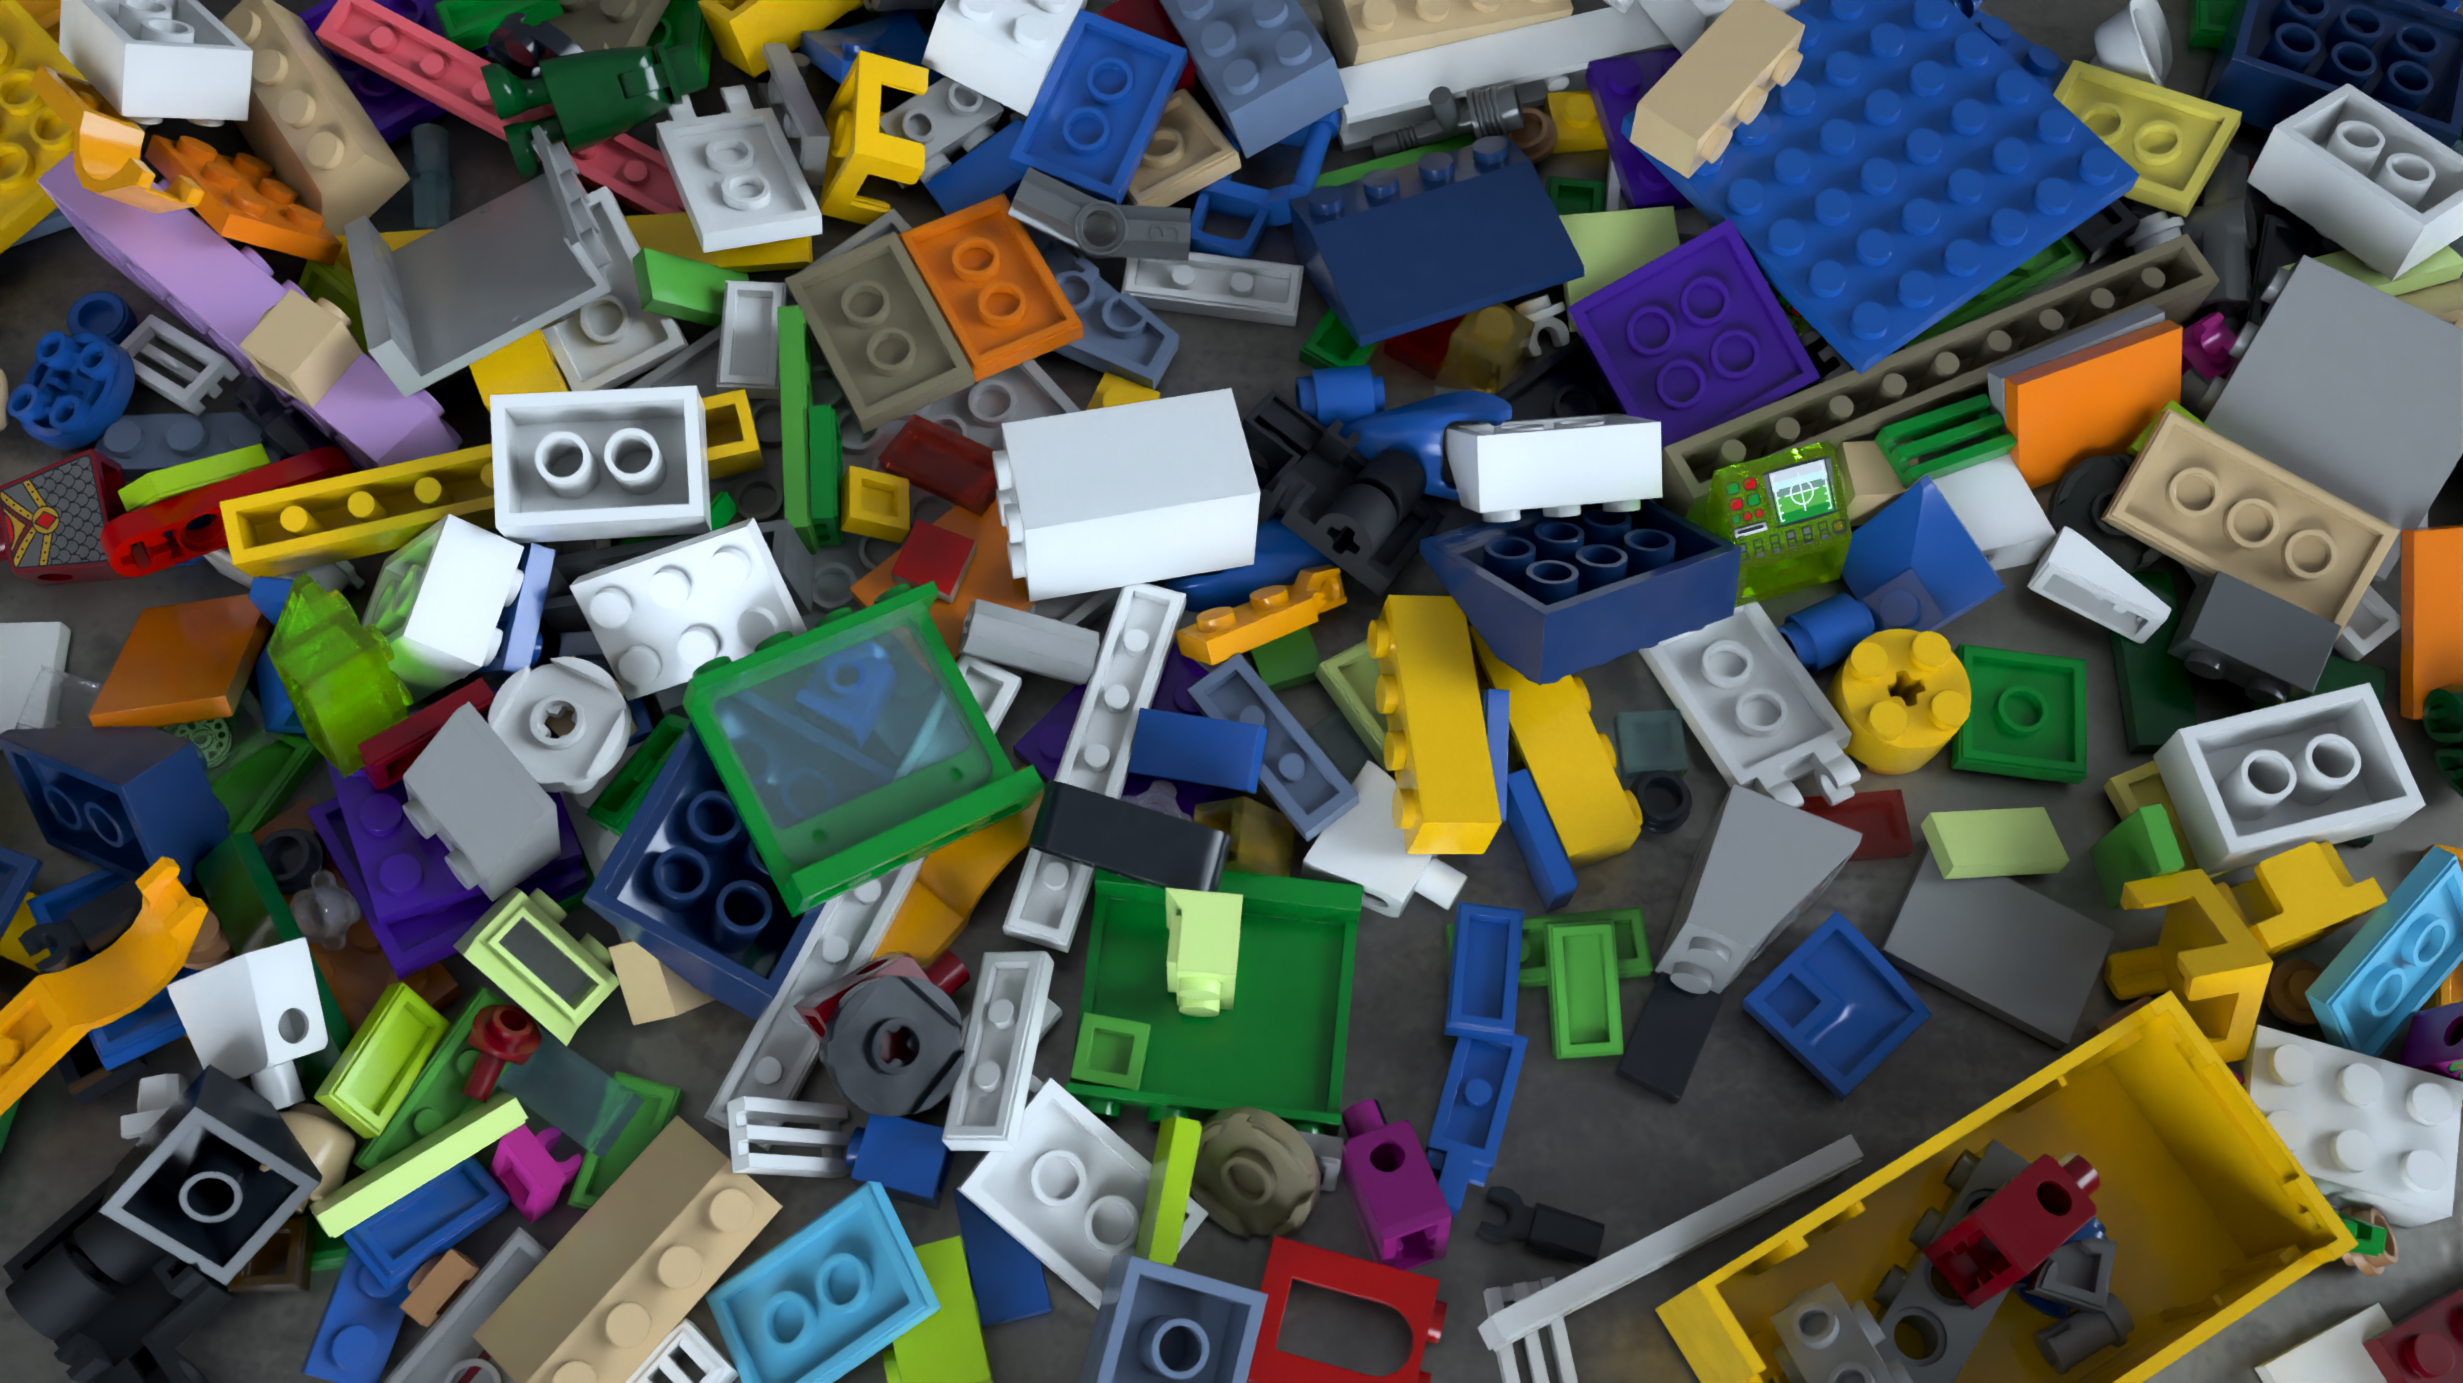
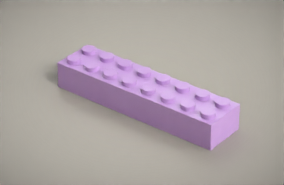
(222, 298)

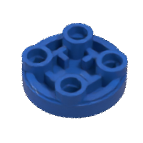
(73, 389)

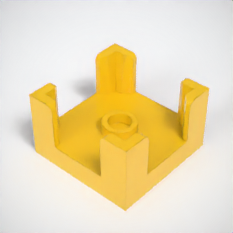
(855, 138)
(2200, 957)

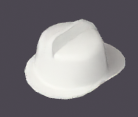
(2135, 43)

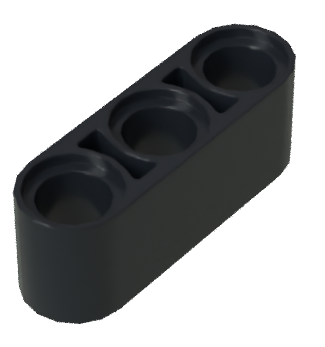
(1128, 840)

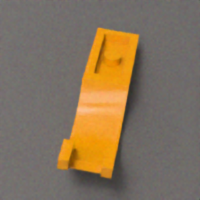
(109, 146)
(952, 885)
(67, 1004)

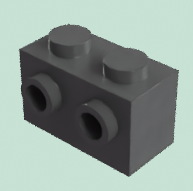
(2253, 640)

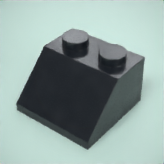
(199, 1180)

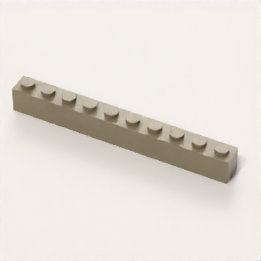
(1936, 370)

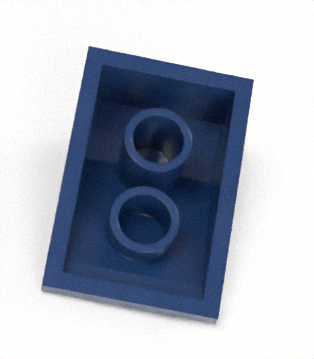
(119, 795)

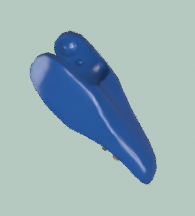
(1420, 431)
(1277, 561)

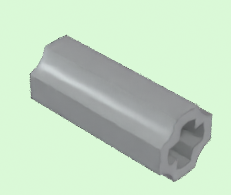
(1028, 642)

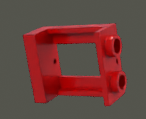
(1399, 1289)

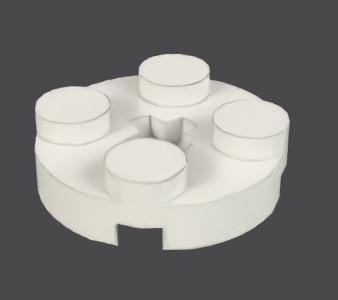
(599, 718)

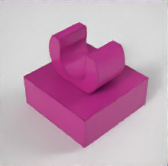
(2207, 347)
(530, 1173)

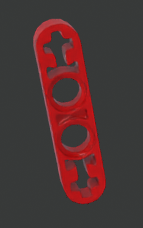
(174, 514)

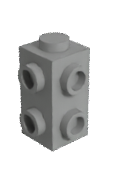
(944, 122)
(1832, 1341)

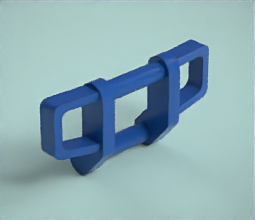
(1258, 204)

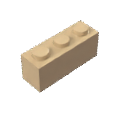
(1717, 85)

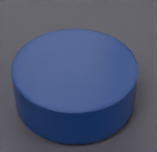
(104, 314)

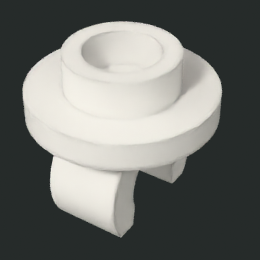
(1541, 312)

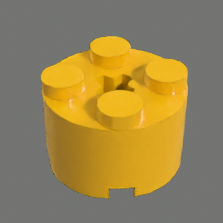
(1900, 699)

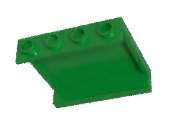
(1289, 1014)

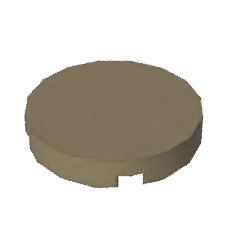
(1254, 1173)

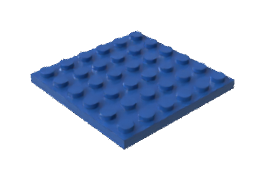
(1899, 172)

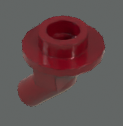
(502, 1036)

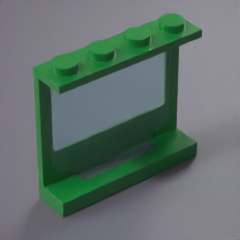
(854, 747)

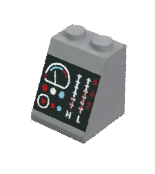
(1747, 885)

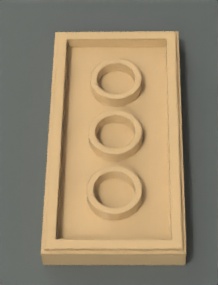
(2249, 519)

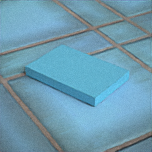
(2394, 959)
(825, 1295)

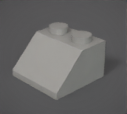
(481, 806)

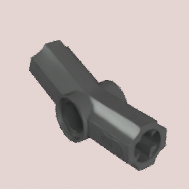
(1140, 230)
(2224, 231)

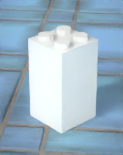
(1127, 494)

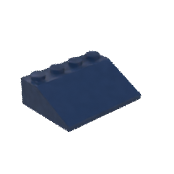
(2298, 51)
(1432, 239)
(1584, 585)
(698, 890)

